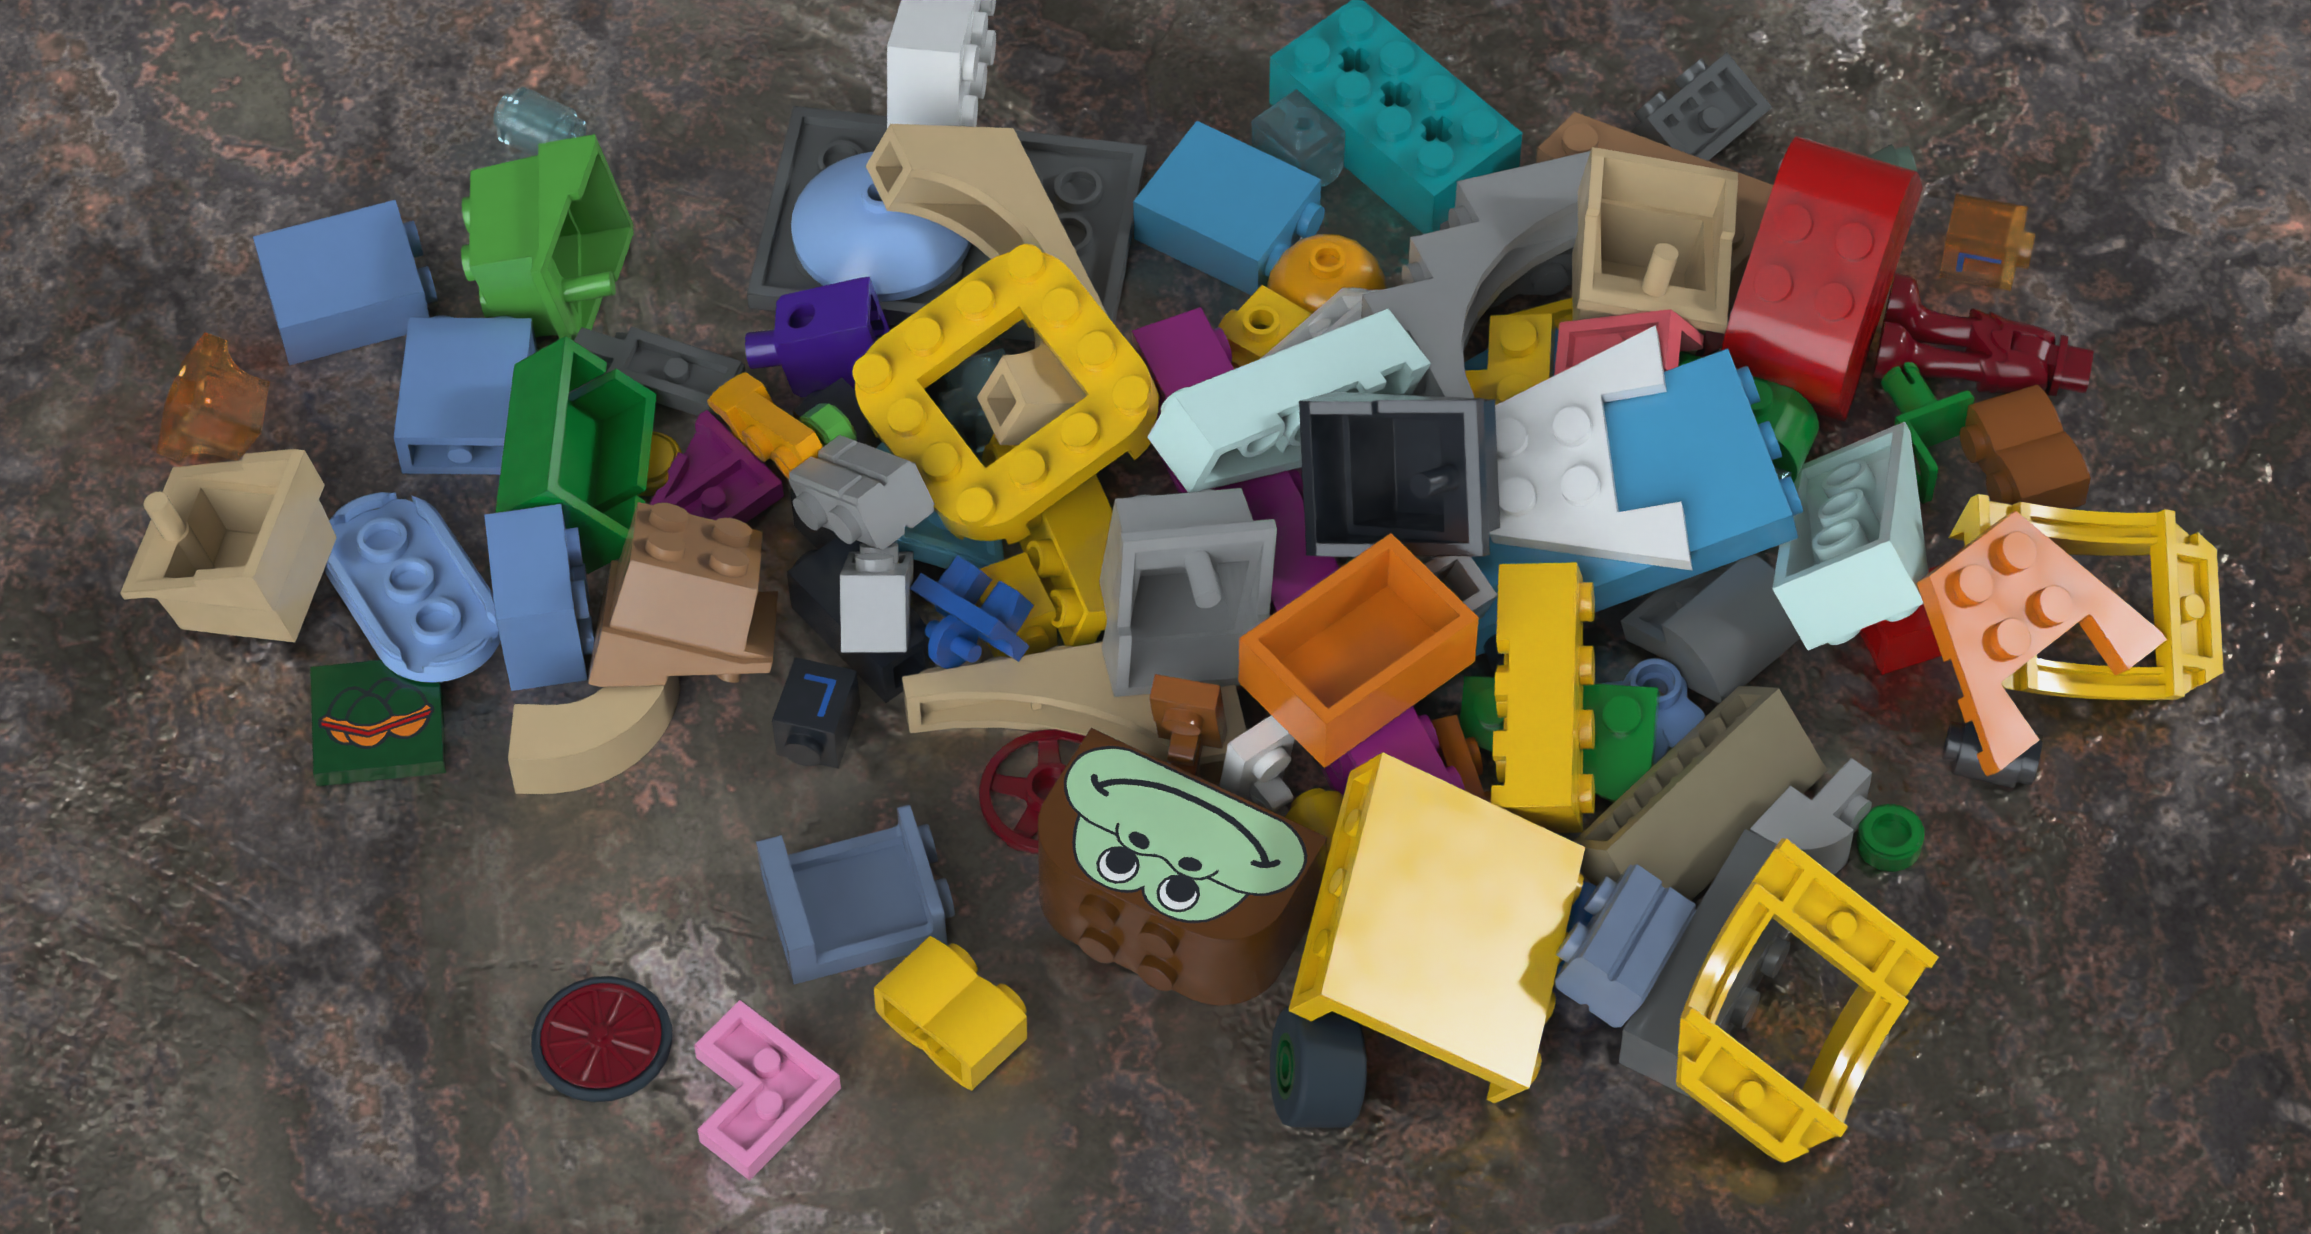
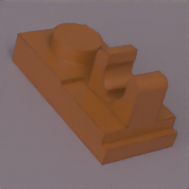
(1188, 716)

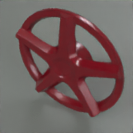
(1031, 789)

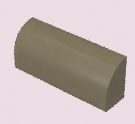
(1704, 794)

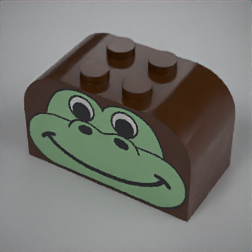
(1173, 874)

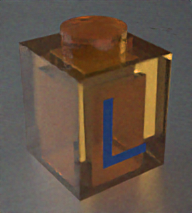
(1986, 242)

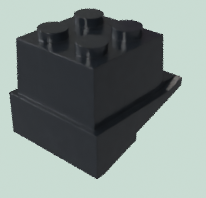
(1399, 469)

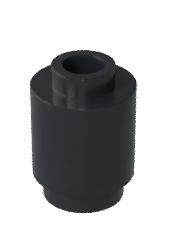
(1963, 745)

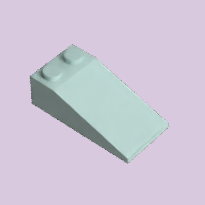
(1856, 541)

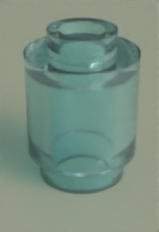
(532, 119)

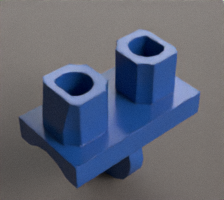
(995, 622)

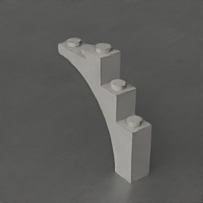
(1495, 236)

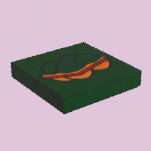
(374, 724)

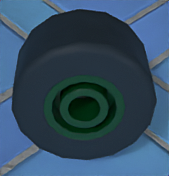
(1317, 1070)

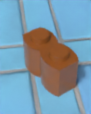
(2025, 451)

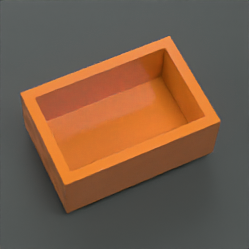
(1357, 649)

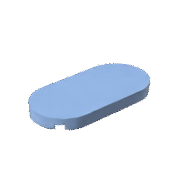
(412, 588)

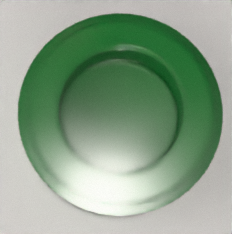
(1890, 837)

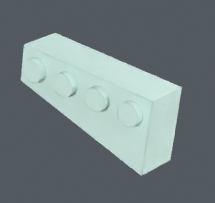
(1250, 418)

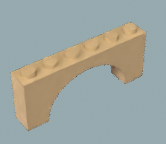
(992, 197)

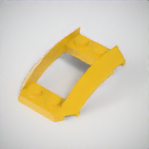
(2182, 592)
(1849, 936)

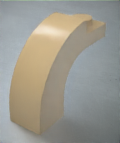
(587, 739)

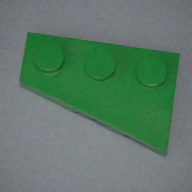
(1623, 730)

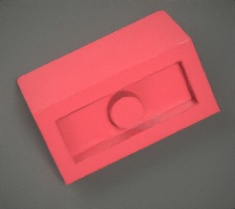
(1588, 337)

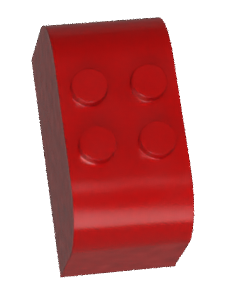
(1821, 272)

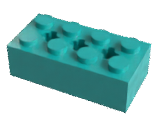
(1402, 113)

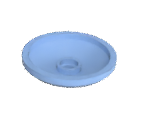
(850, 235)

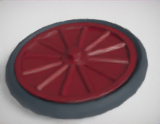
(601, 1039)

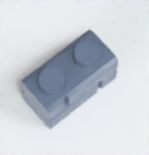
(1624, 944)

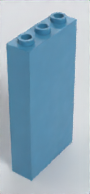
(1688, 448)

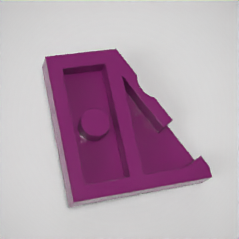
(719, 476)

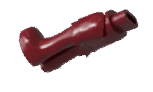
(1998, 352)

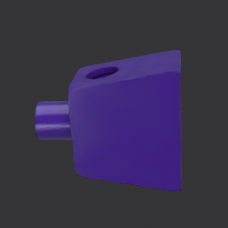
(819, 334)

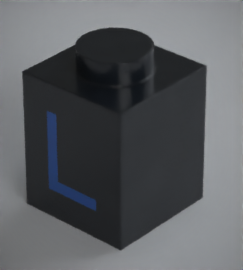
(816, 713)

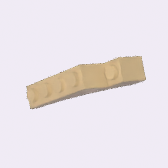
(1046, 691)

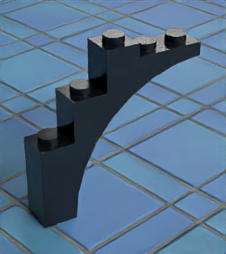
(816, 574)

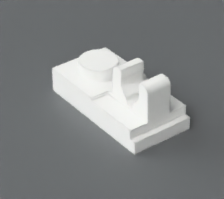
(1257, 766)

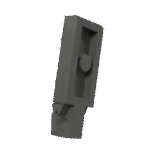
(673, 370)

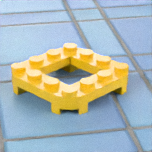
(1054, 460)

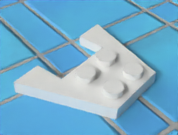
(1559, 464)

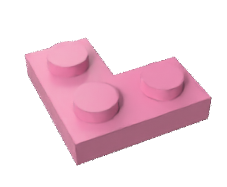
(775, 1085)

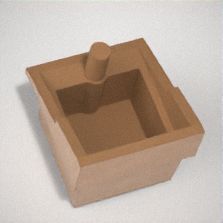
(683, 602)

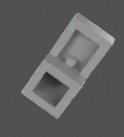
(1825, 823)

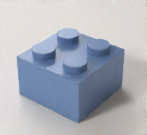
(539, 596)

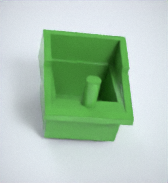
(547, 236)

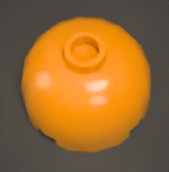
(1321, 267)

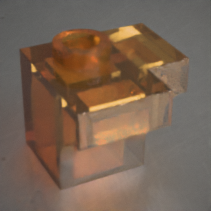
(212, 405)

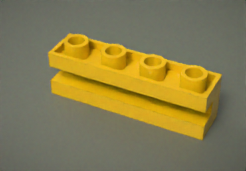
(1069, 554)

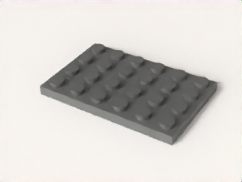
(1084, 179)

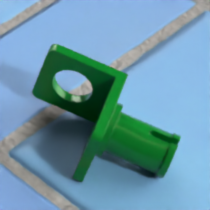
(1927, 419)

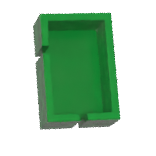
(577, 446)

